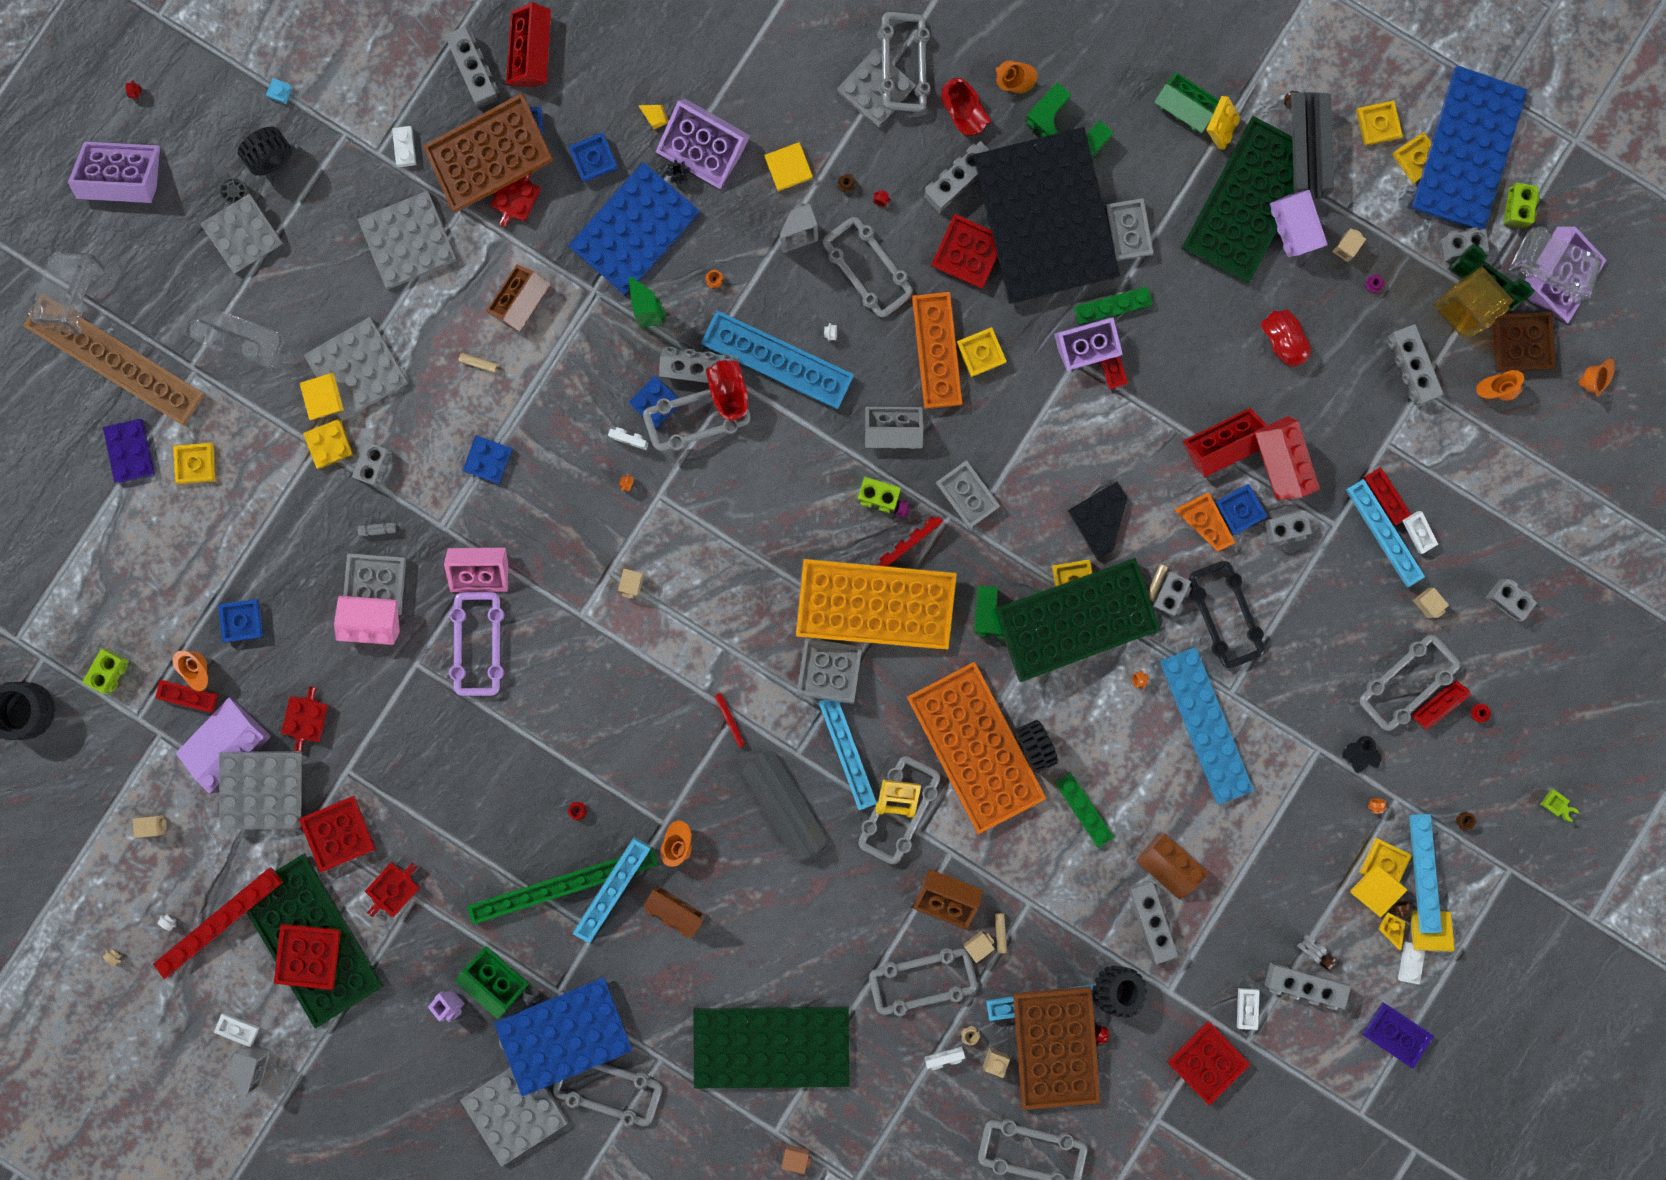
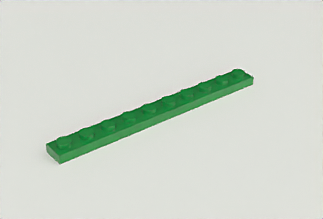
(549, 889)

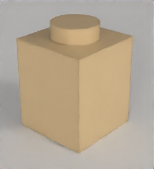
(1349, 244)
(630, 583)
(1431, 603)
(149, 826)
(979, 946)
(996, 1062)

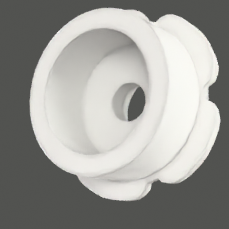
(830, 332)
(167, 922)

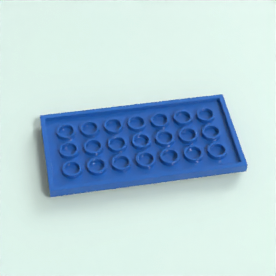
(1469, 148)

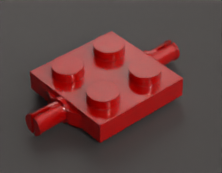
(516, 200)
(304, 718)
(392, 889)

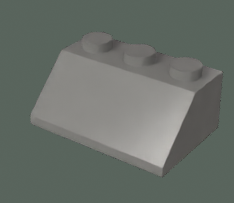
(799, 228)
(893, 427)

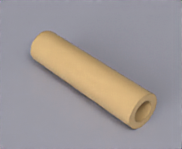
(479, 363)
(1157, 581)
(1000, 933)

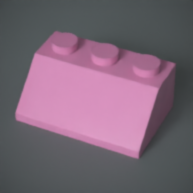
(477, 569)
(366, 620)

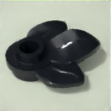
(1362, 757)

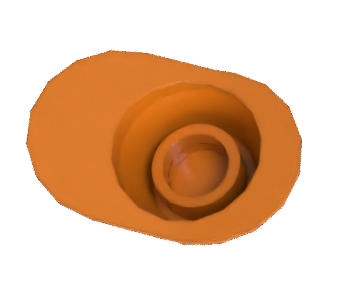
(1016, 76)
(1598, 377)
(1501, 386)
(192, 668)
(676, 844)

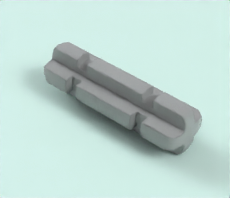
(377, 529)

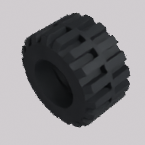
(264, 151)
(1036, 746)
(1132, 995)

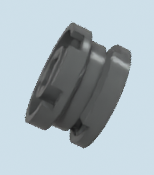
(234, 190)

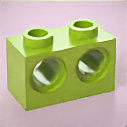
(1516, 204)
(880, 490)
(101, 667)

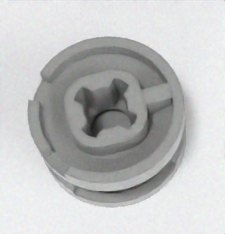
(1312, 949)

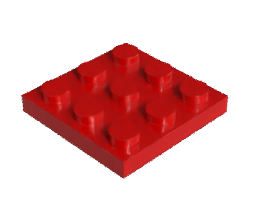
(966, 252)
(337, 834)
(307, 956)
(1208, 1063)

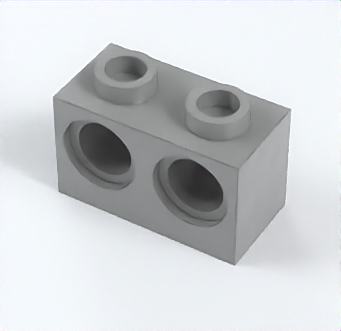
(1463, 240)
(366, 463)
(1287, 523)
(1167, 591)
(1509, 604)

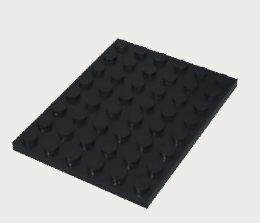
(1046, 215)

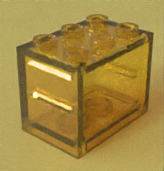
(1473, 303)

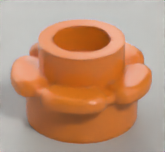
(714, 274)
(626, 482)
(1140, 679)
(1377, 805)

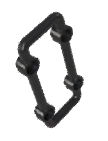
(1254, 633)

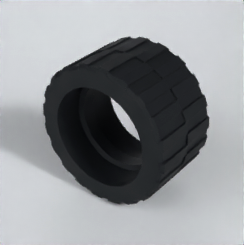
(41, 710)

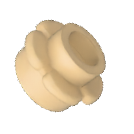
(112, 957)
(965, 1036)

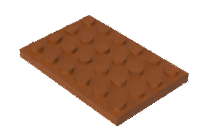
(488, 153)
(1056, 1048)

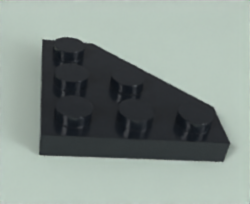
(1100, 519)

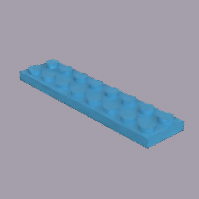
(777, 360)
(1206, 726)

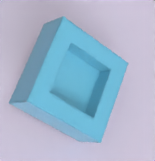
(279, 91)

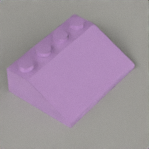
(703, 142)
(115, 172)
(1551, 298)
(225, 731)

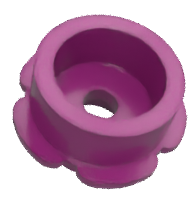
(1370, 283)
(902, 508)

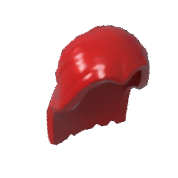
(964, 107)
(1287, 337)
(728, 389)

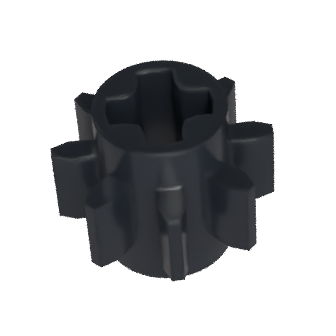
(677, 166)

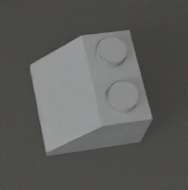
(248, 1068)

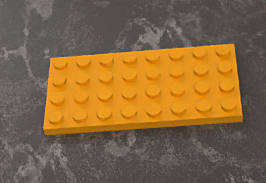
(875, 604)

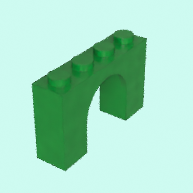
(1042, 119)
(985, 617)

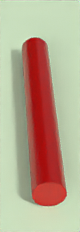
(729, 719)

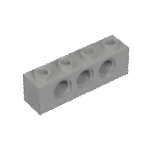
(458, 41)
(941, 199)
(1418, 355)
(688, 370)
(1169, 948)
(1337, 994)

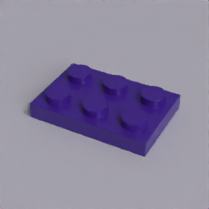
(128, 451)
(1397, 1035)

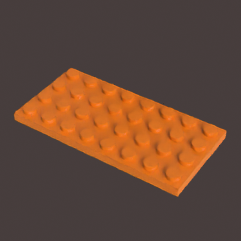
(976, 748)

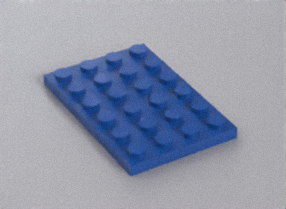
(634, 228)
(563, 1036)

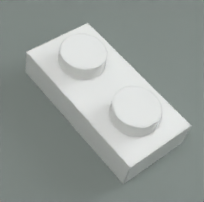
(404, 146)
(621, 436)
(1420, 532)
(1411, 964)
(1248, 1008)
(236, 1029)
(951, 1056)

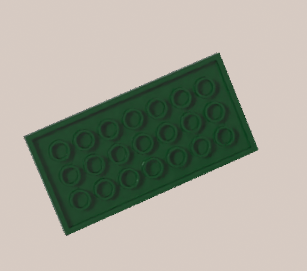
(1237, 216)
(1077, 619)
(306, 902)
(771, 1047)

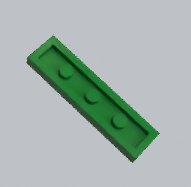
(1113, 306)
(1084, 810)

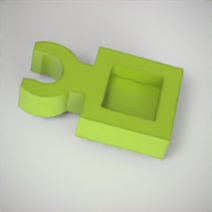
(1557, 805)

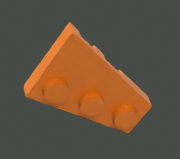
(1206, 521)

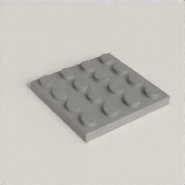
(407, 240)
(361, 367)
(260, 790)
(509, 1120)

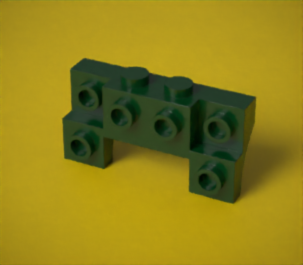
(1474, 258)

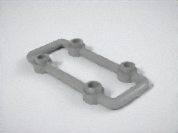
(921, 38)
(866, 235)
(676, 441)
(1442, 677)
(903, 844)
(891, 969)
(628, 1116)
(1009, 1128)

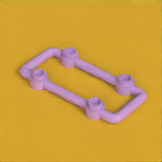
(495, 671)

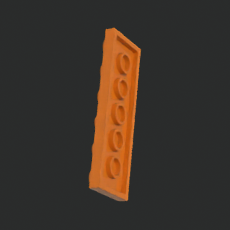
(937, 350)

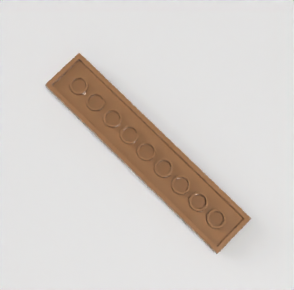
(126, 368)

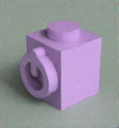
(446, 1006)

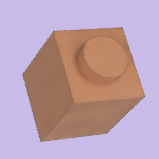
(796, 1159)

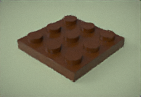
(1524, 342)

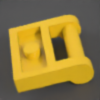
(898, 792)

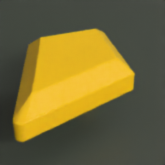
(655, 115)
(1393, 929)

